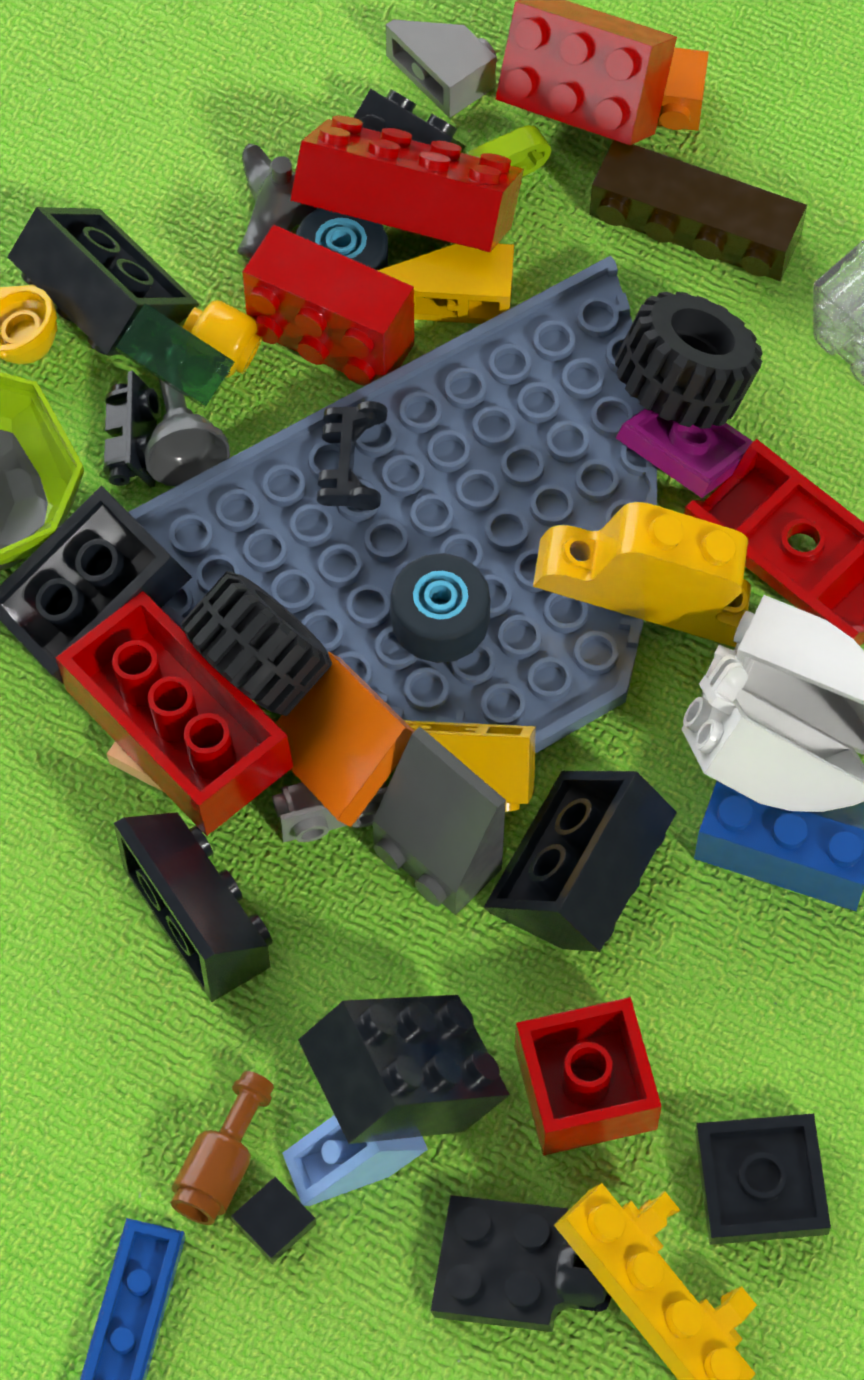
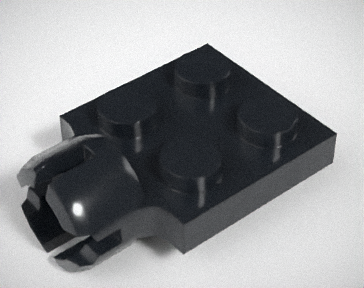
(510, 1266)

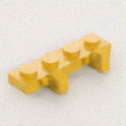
(624, 1257)

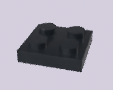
(762, 1179)

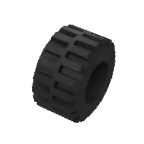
(688, 359)
(256, 643)

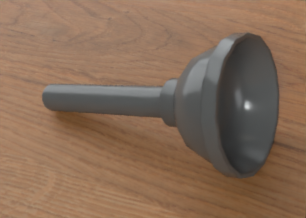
(183, 442)

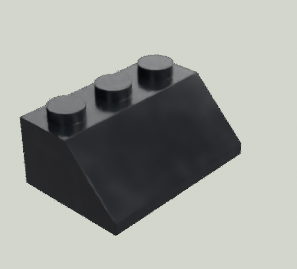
(95, 273)
(85, 576)
(582, 858)
(193, 901)

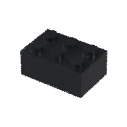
(403, 1067)

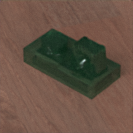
(174, 355)

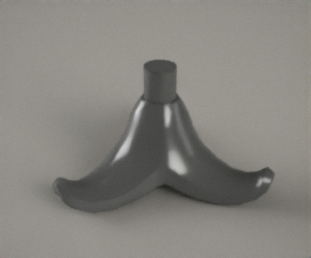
(272, 189)

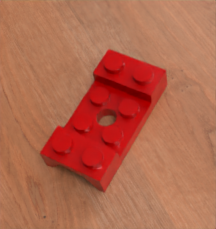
(771, 504)

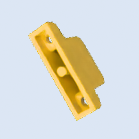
(652, 569)

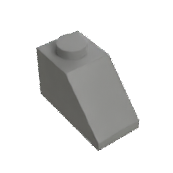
(443, 61)

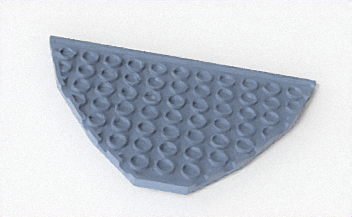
(472, 463)

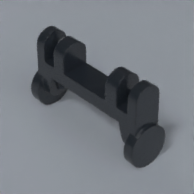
(345, 427)

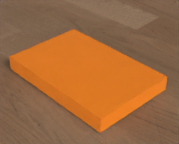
(344, 741)

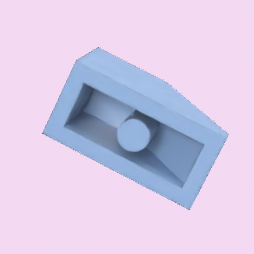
(328, 1166)

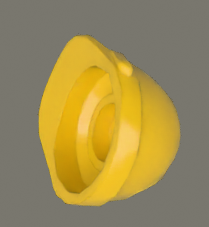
(26, 324)

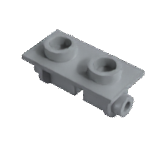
(308, 819)

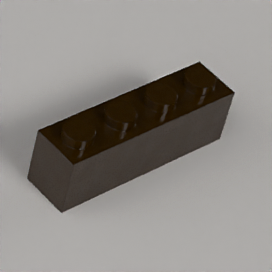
(697, 210)

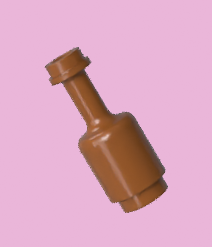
(219, 1158)

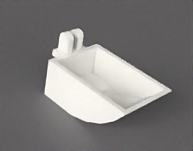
(802, 668)
(767, 749)

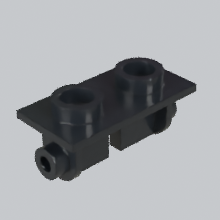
(134, 411)

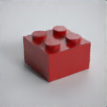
(587, 1076)

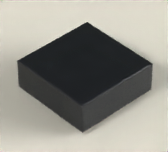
(273, 1220)

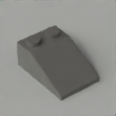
(440, 824)

